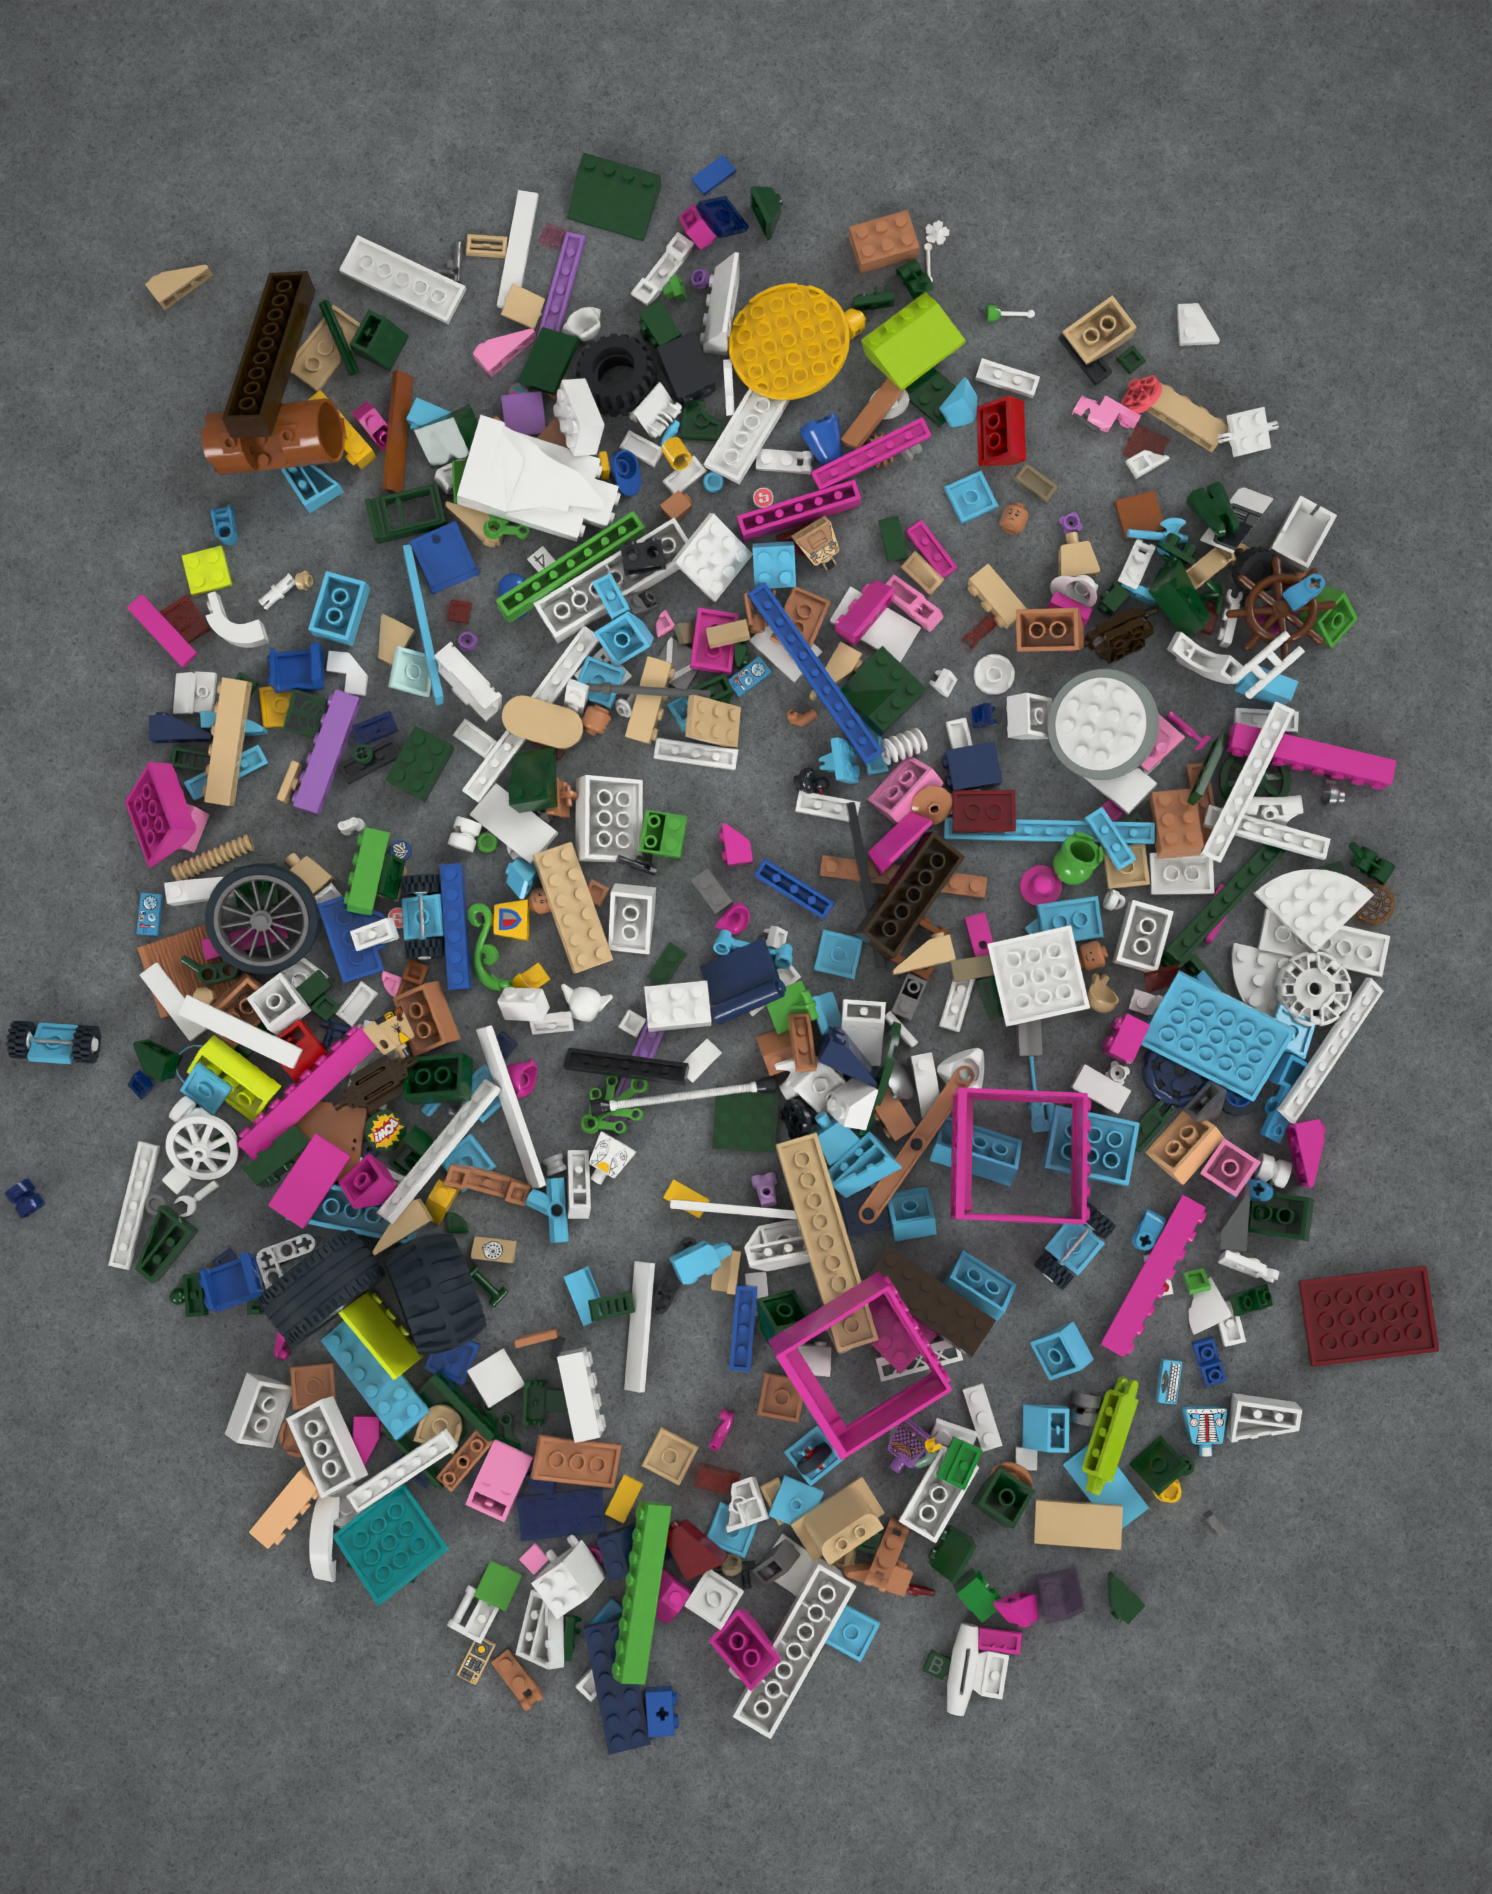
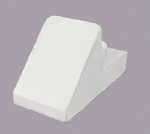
(1144, 1002)

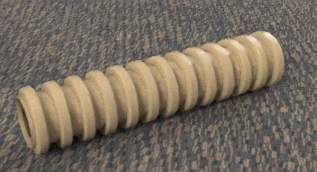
(212, 858)

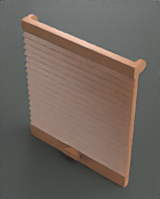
(168, 955)
(337, 1127)

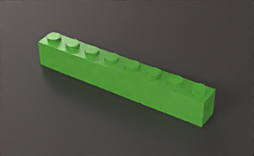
(579, 560)
(641, 1592)

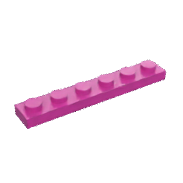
(871, 454)

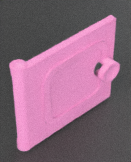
(1166, 741)

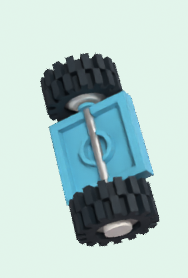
(422, 916)
(53, 1042)
(1074, 1248)

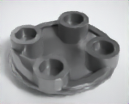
(901, 1082)

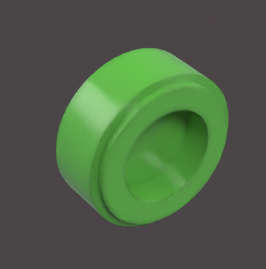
(487, 842)

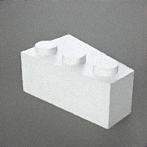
(1261, 1416)
(541, 1635)

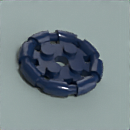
(1170, 1080)

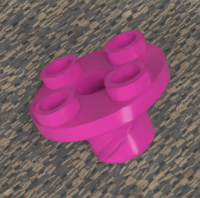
(1040, 885)

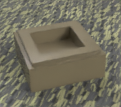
(685, 633)

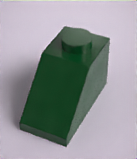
(156, 1060)
(1122, 1600)

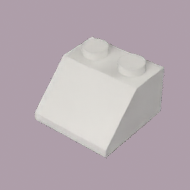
(1028, 716)
(278, 1004)
(852, 1103)
(817, 1357)

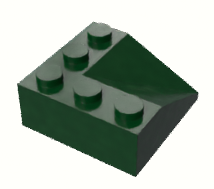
(882, 691)

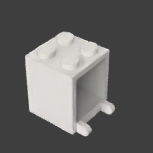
(568, 1578)

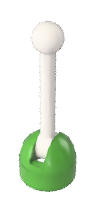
(994, 313)

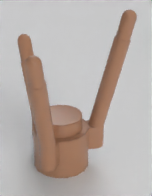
(756, 623)

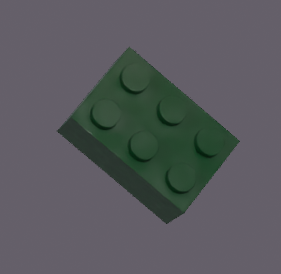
(419, 764)
(439, 1079)

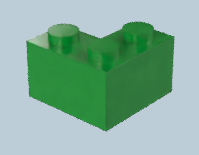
(976, 1595)

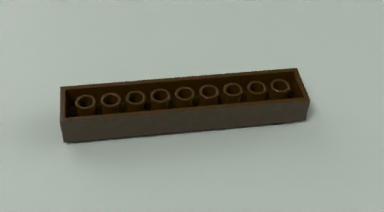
(269, 355)

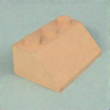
(1184, 1146)

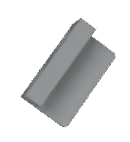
(1029, 1038)

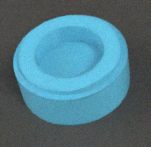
(713, 482)

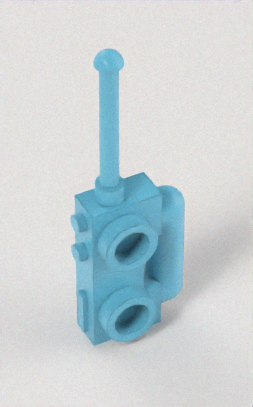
(1038, 1120)

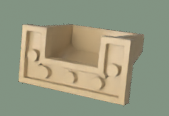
(839, 1522)

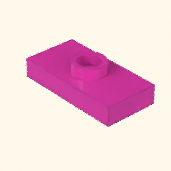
(999, 1640)

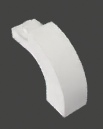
(241, 635)
(1207, 664)

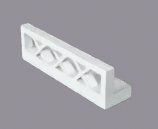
(936, 1345)

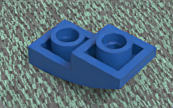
(1208, 1361)

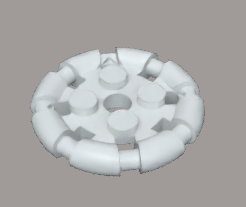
(1302, 982)

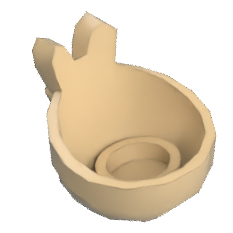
(1100, 996)

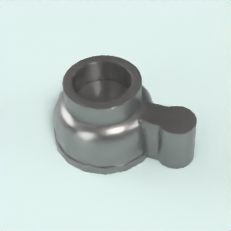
(1335, 795)

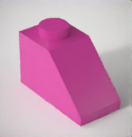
(697, 227)
(1019, 1608)

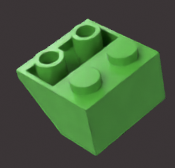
(663, 834)

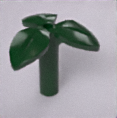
(1216, 593)

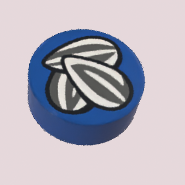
(401, 849)

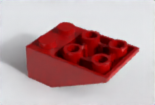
(303, 1037)

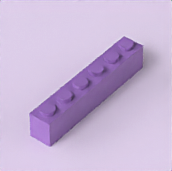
(327, 752)

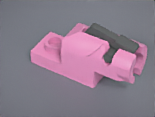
(1104, 415)

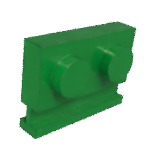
(958, 1463)

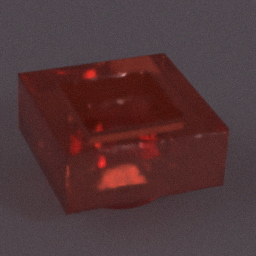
(459, 611)

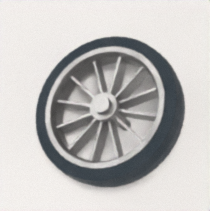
(262, 918)

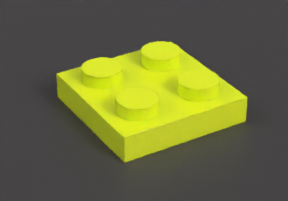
(207, 570)

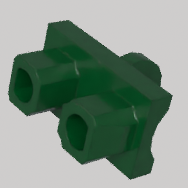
(1169, 546)

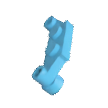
(725, 944)

